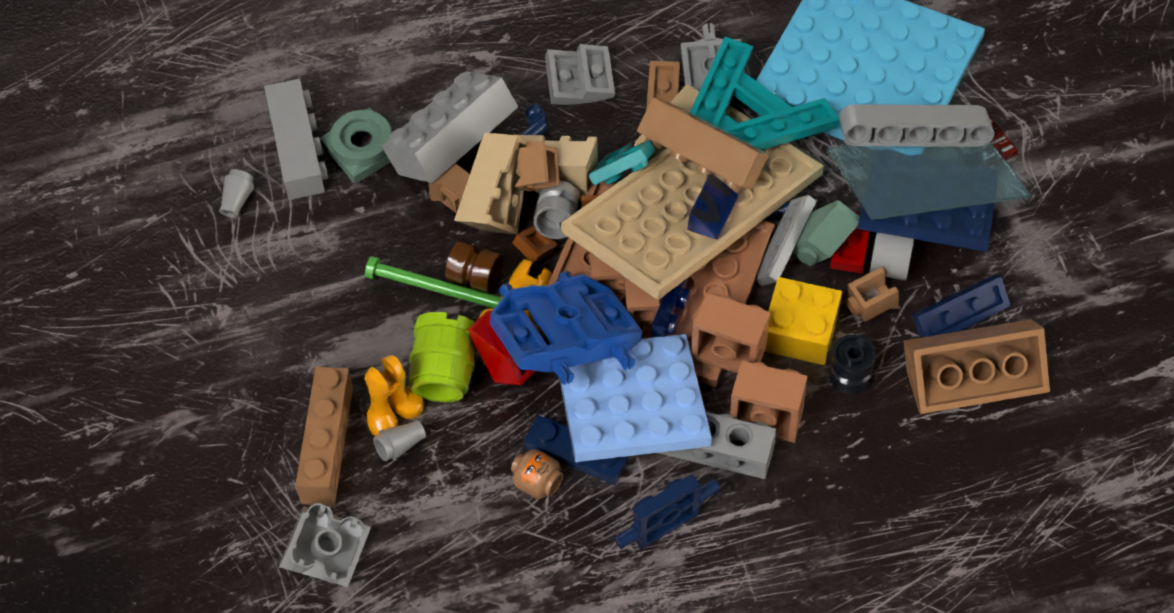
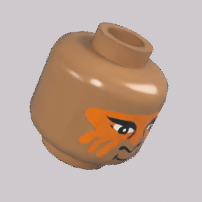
(536, 474)

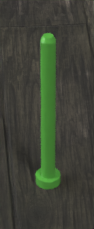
(375, 268)

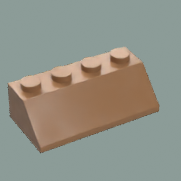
(977, 366)

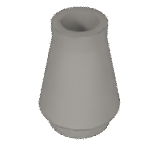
(235, 192)
(397, 440)

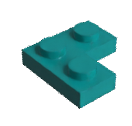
(627, 157)

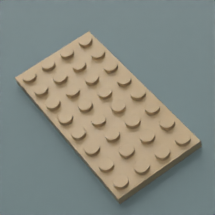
(645, 216)

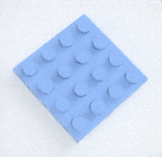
(639, 408)

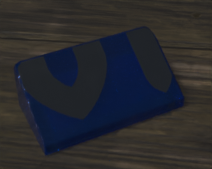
(712, 208)

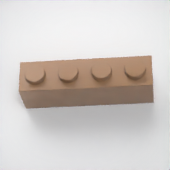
(702, 143)
(324, 436)

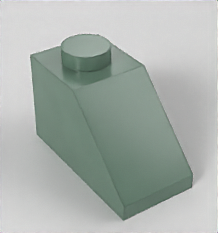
(825, 232)

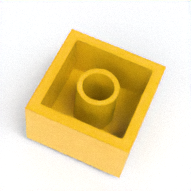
(802, 320)

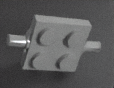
(699, 56)

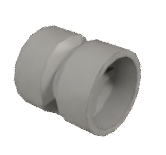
(554, 207)

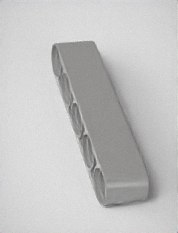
(916, 125)

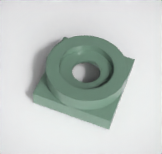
(354, 160)

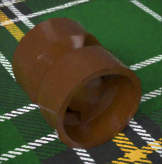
(469, 264)

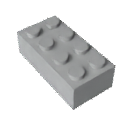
(449, 126)

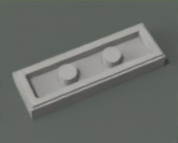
(785, 239)

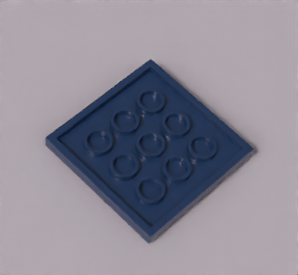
(957, 227)

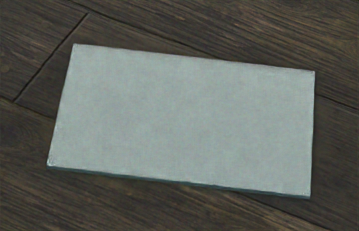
(925, 179)

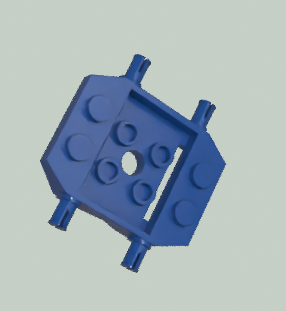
(593, 328)

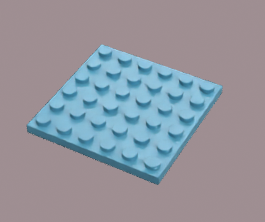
(869, 55)

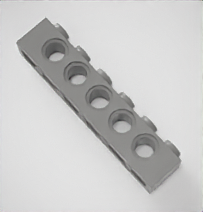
(747, 459)

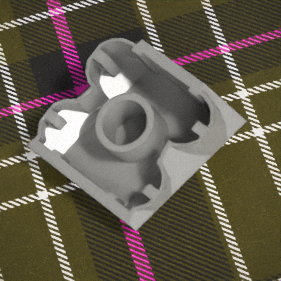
(325, 545)

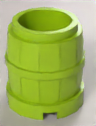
(441, 357)

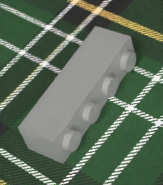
(294, 139)

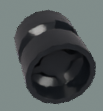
(852, 364)

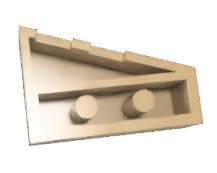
(575, 160)
(490, 195)

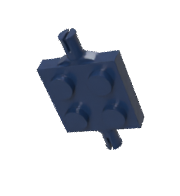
(666, 511)

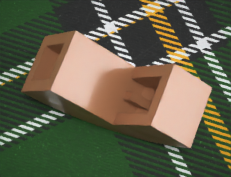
(638, 302)

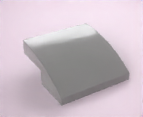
(579, 75)

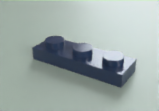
(963, 308)
(556, 442)

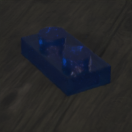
(666, 319)

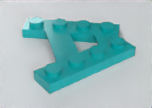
(778, 120)

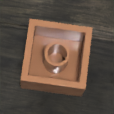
(729, 332)
(769, 398)

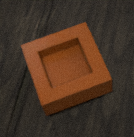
(534, 245)

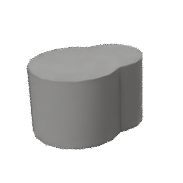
(892, 255)

